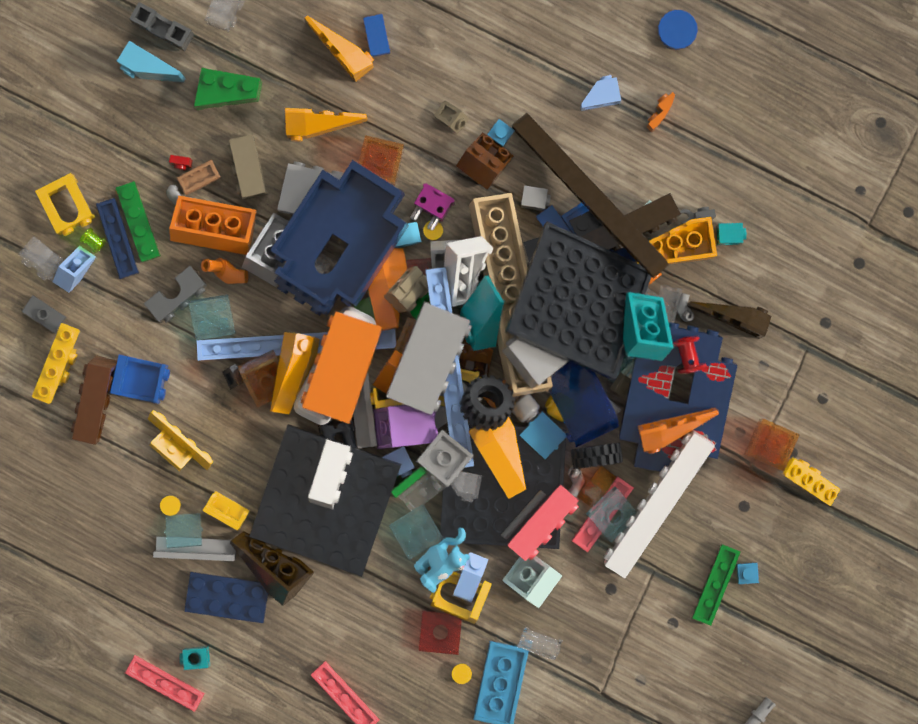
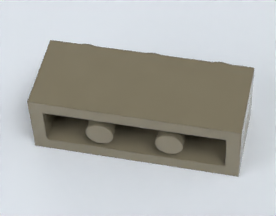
(247, 167)

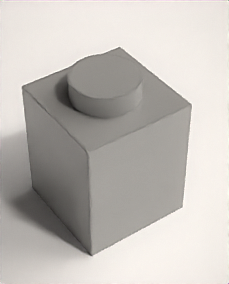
(535, 198)

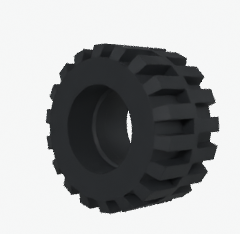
(493, 390)

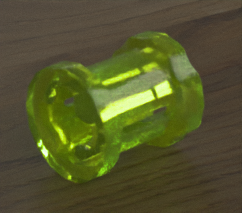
(92, 240)

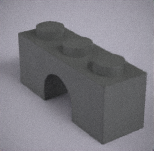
(154, 23)
(190, 284)

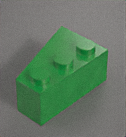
(225, 89)

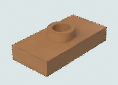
(198, 177)

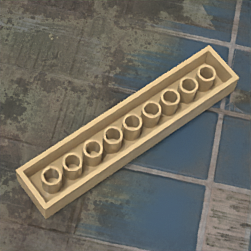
(506, 266)

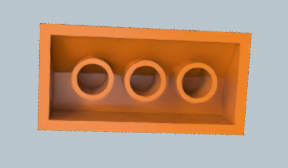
(212, 225)

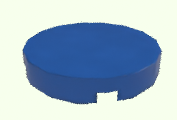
(677, 29)

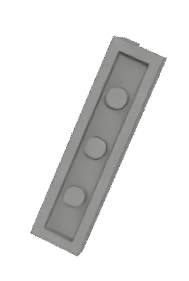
(364, 418)
(210, 550)

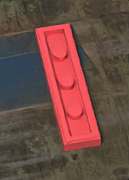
(589, 532)
(164, 683)
(343, 695)

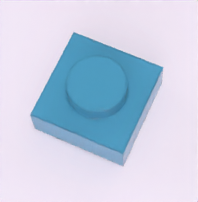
(501, 133)
(747, 573)

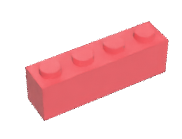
(543, 522)

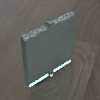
(183, 531)

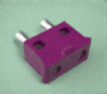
(434, 202)

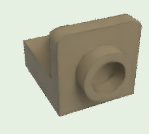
(451, 116)

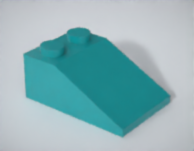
(484, 312)
(646, 327)

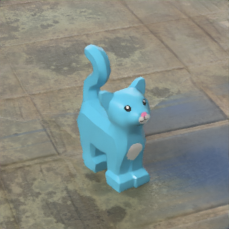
(440, 562)

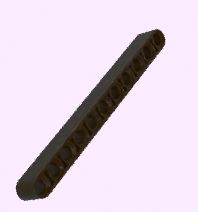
(590, 195)

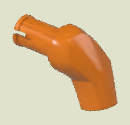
(225, 271)

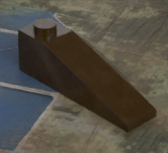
(746, 319)
(276, 572)

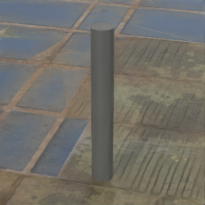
(523, 514)

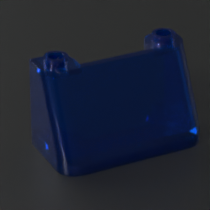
(582, 403)

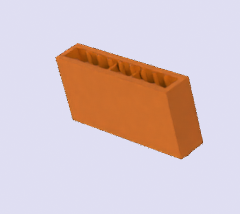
(341, 367)

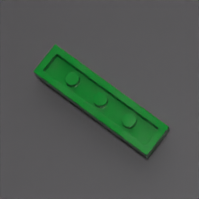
(138, 221)
(716, 584)

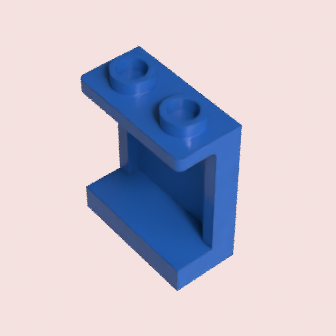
(140, 379)

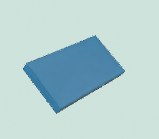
(501, 684)

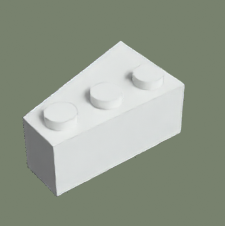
(463, 265)
(330, 474)

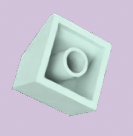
(532, 579)

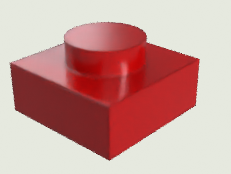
(180, 162)

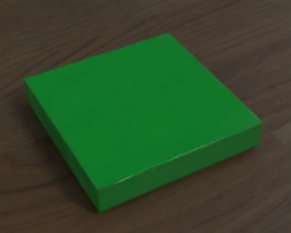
(408, 482)

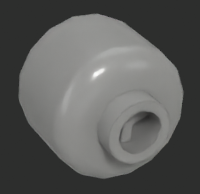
(525, 408)

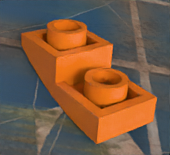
(663, 107)

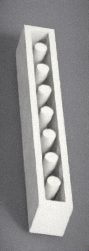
(658, 504)

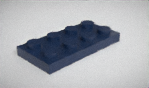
(226, 597)

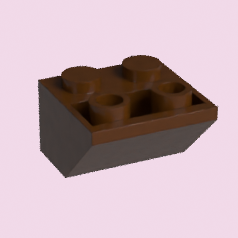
(484, 160)
(475, 360)

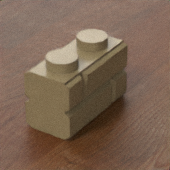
(407, 290)

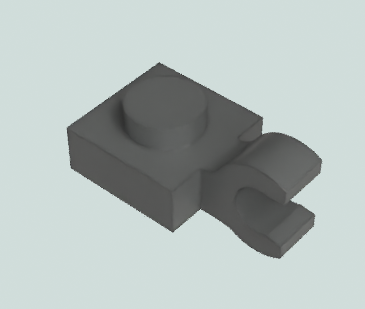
(702, 213)

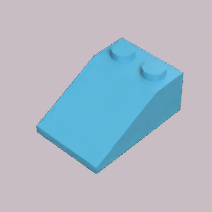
(142, 64)

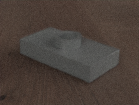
(44, 314)

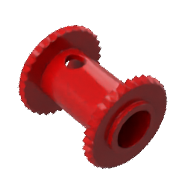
(688, 352)

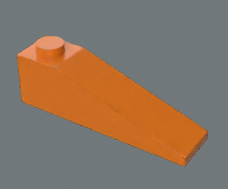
(394, 267)
(663, 432)

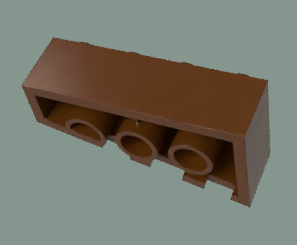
(93, 400)

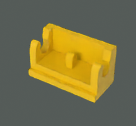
(226, 510)

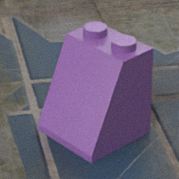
(403, 426)

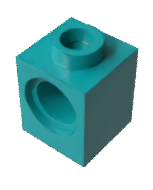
(730, 233)
(204, 658)

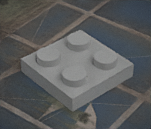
(445, 458)

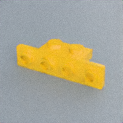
(57, 364)
(175, 446)
(811, 480)

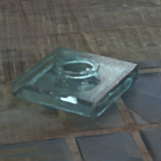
(601, 510)

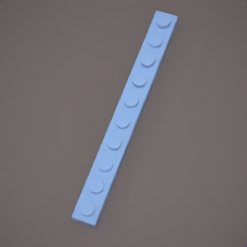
(257, 346)
(457, 425)

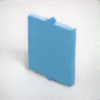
(543, 435)

